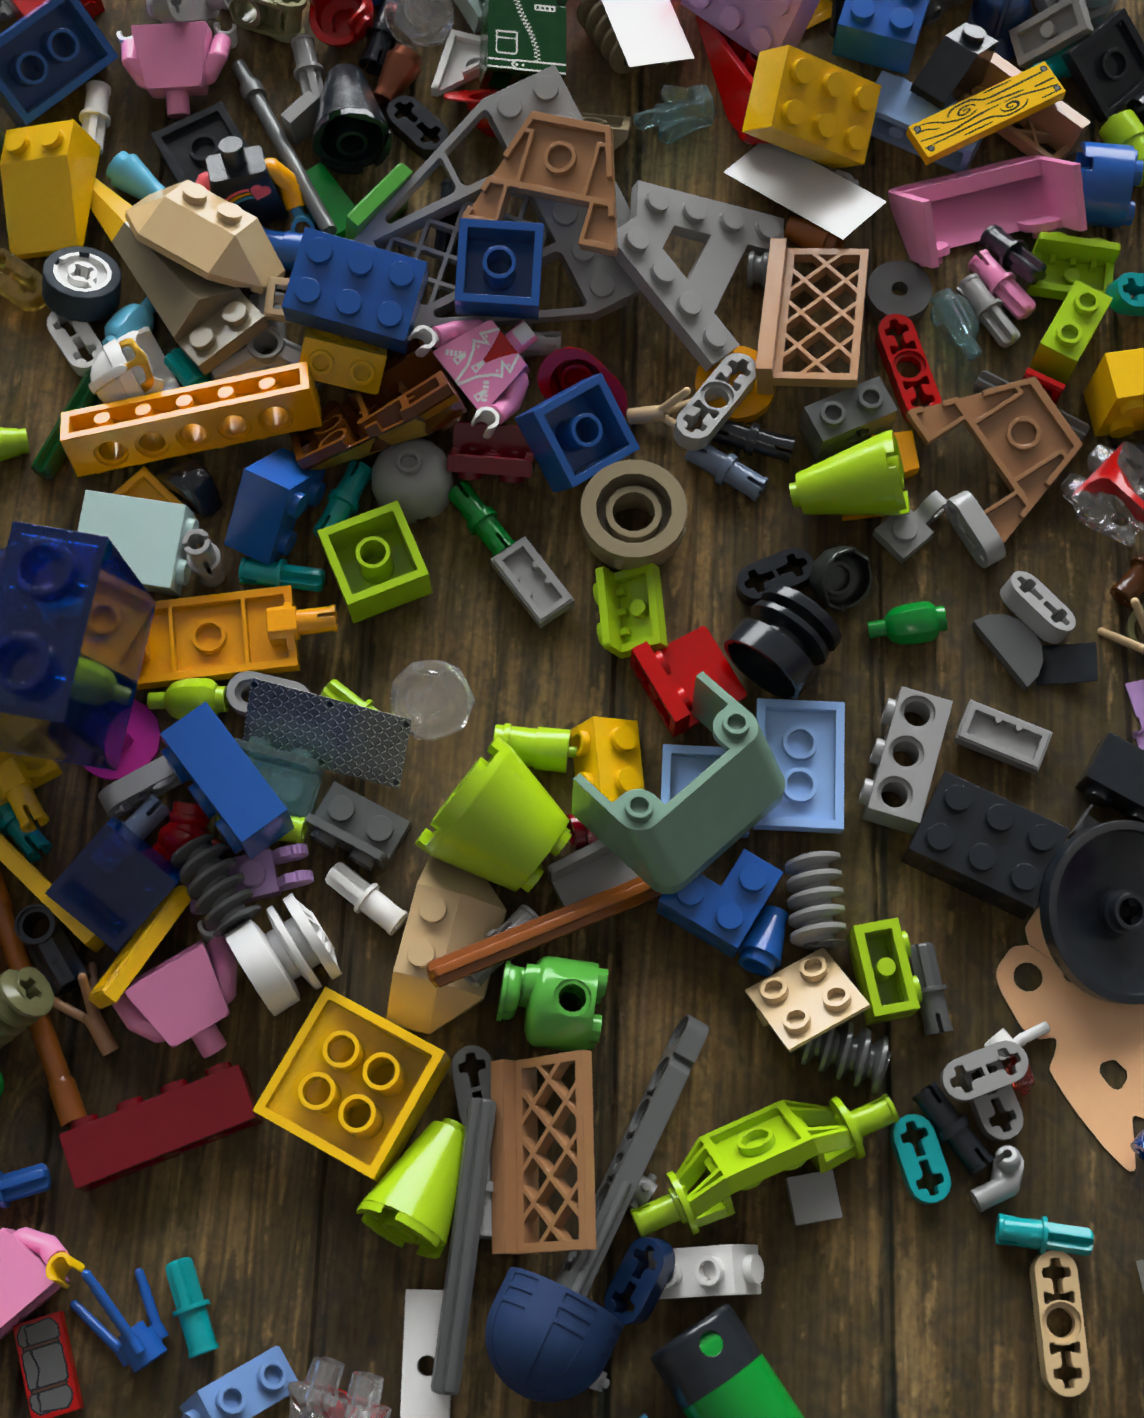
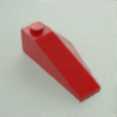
(734, 75)

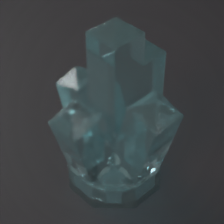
(683, 113)

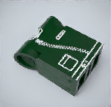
(520, 40)

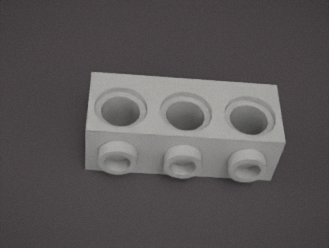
(921, 744)

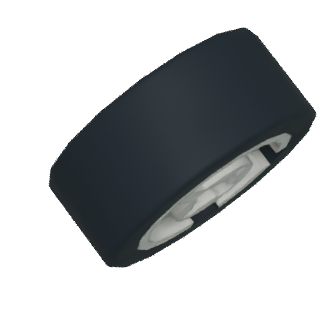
(81, 284)

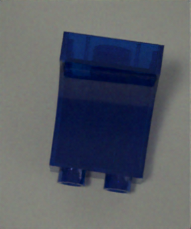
(68, 645)

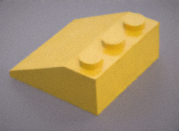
(353, 1085)

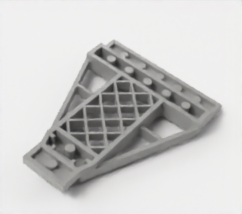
(595, 277)

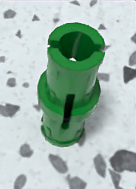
(480, 518)

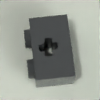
(847, 418)

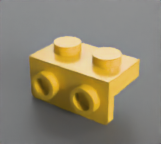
(608, 755)

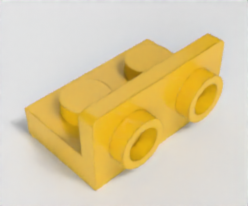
(343, 361)

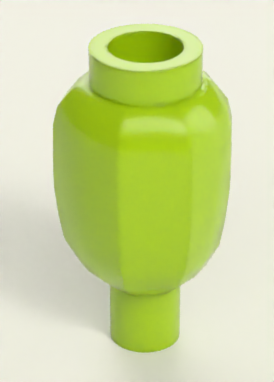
(187, 695)

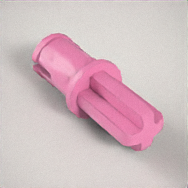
(1002, 285)

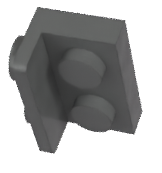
(358, 826)

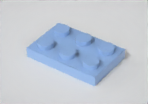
(810, 752)

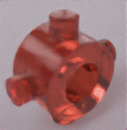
(1025, 1082)

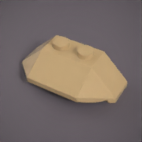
(206, 236)
(445, 915)

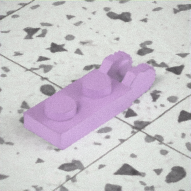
(262, 873)

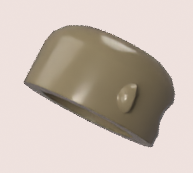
(633, 486)

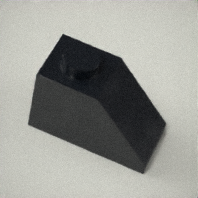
(955, 66)

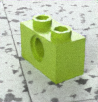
(1070, 332)

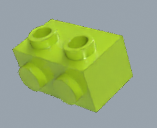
(883, 970)

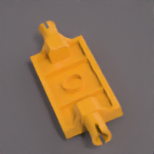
(229, 635)

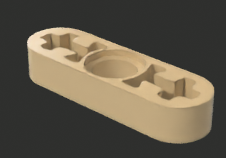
(1051, 1361)

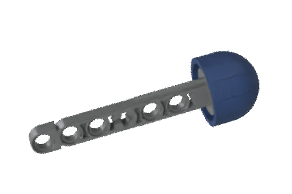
(546, 1332)

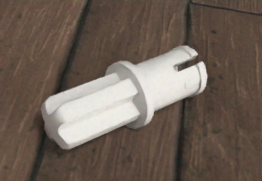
(95, 112)
(366, 897)

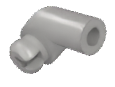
(1004, 1179)

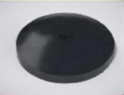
(1097, 911)

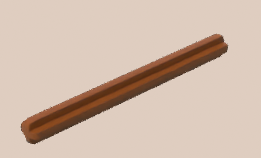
(538, 932)

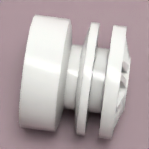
(283, 954)

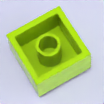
(375, 561)

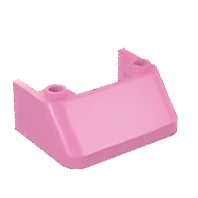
(1016, 194)

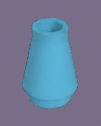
(132, 176)

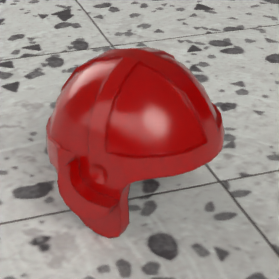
(340, 21)

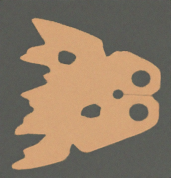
(1085, 1037)

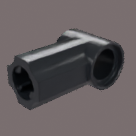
(52, 952)

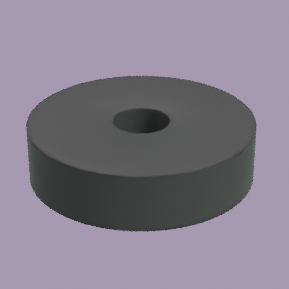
(903, 277)

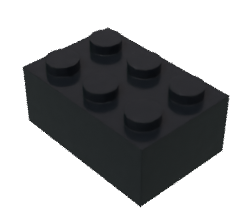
(984, 845)

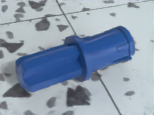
(24, 1183)

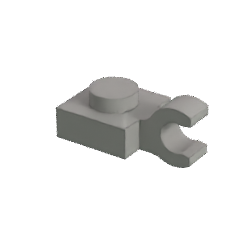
(909, 532)

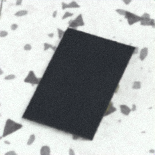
(1068, 664)

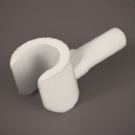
(1021, 1039)

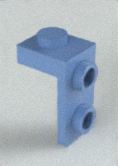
(244, 1390)

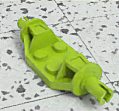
(756, 1149)

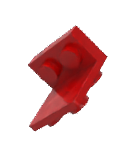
(671, 674)

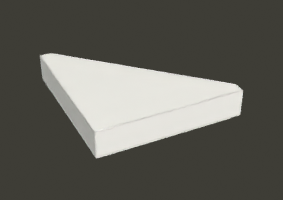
(458, 62)

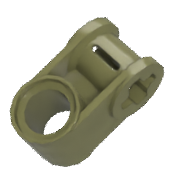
(270, 17)

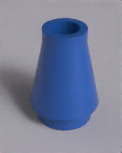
(764, 944)

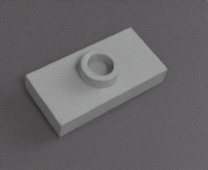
(532, 582)
(1002, 737)

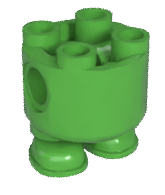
(541, 988)

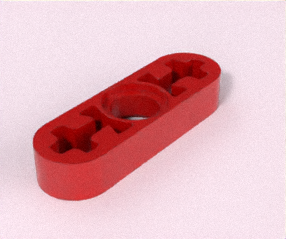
(911, 352)

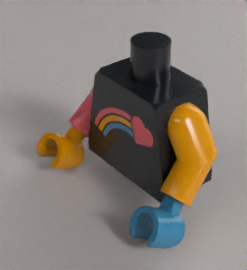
(254, 183)

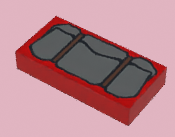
(48, 1366)

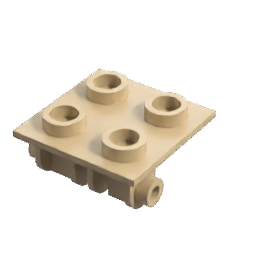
(806, 999)

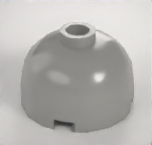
(414, 476)

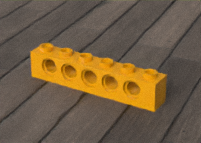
(191, 419)

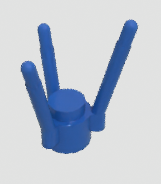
(138, 1344)

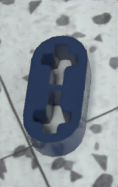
(639, 1280)

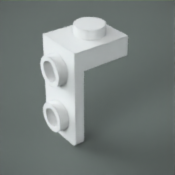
(714, 1271)

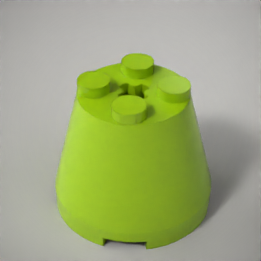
(498, 822)

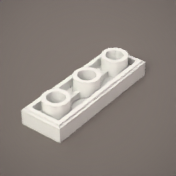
(420, 1340)

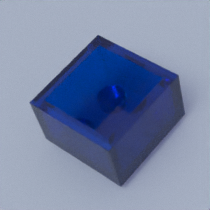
(114, 884)

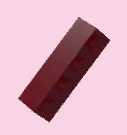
(159, 1127)

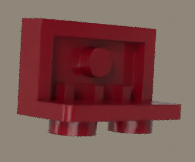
(501, 455)

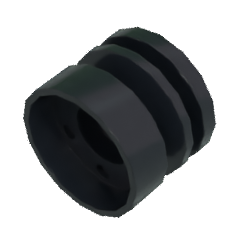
(783, 641)

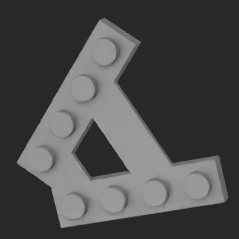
(691, 301)

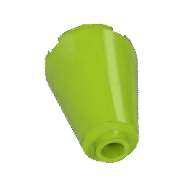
(855, 481)
(419, 1191)

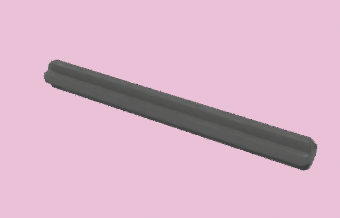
(463, 1247)

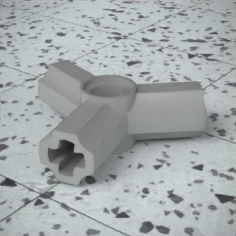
(249, 357)

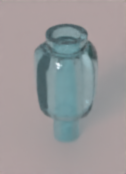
(956, 322)

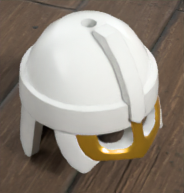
(130, 368)

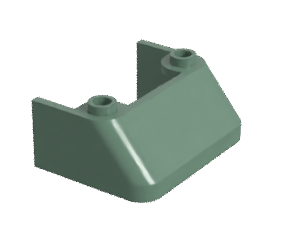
(683, 837)

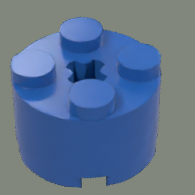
(1108, 182)

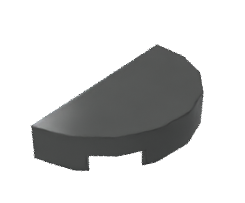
(1012, 645)

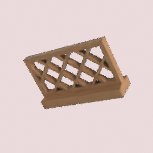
(778, 306)
(518, 1153)

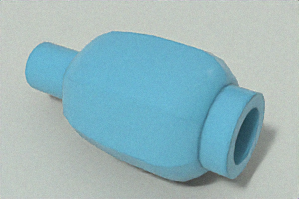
(128, 319)

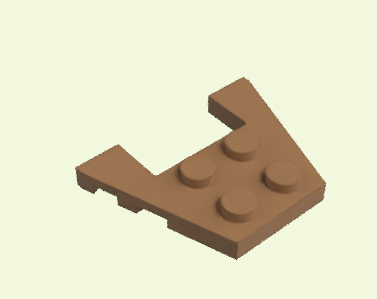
(561, 163)
(1018, 434)

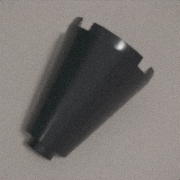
(349, 123)

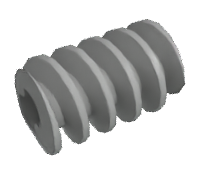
(813, 900)

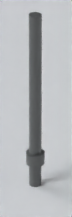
(255, 96)

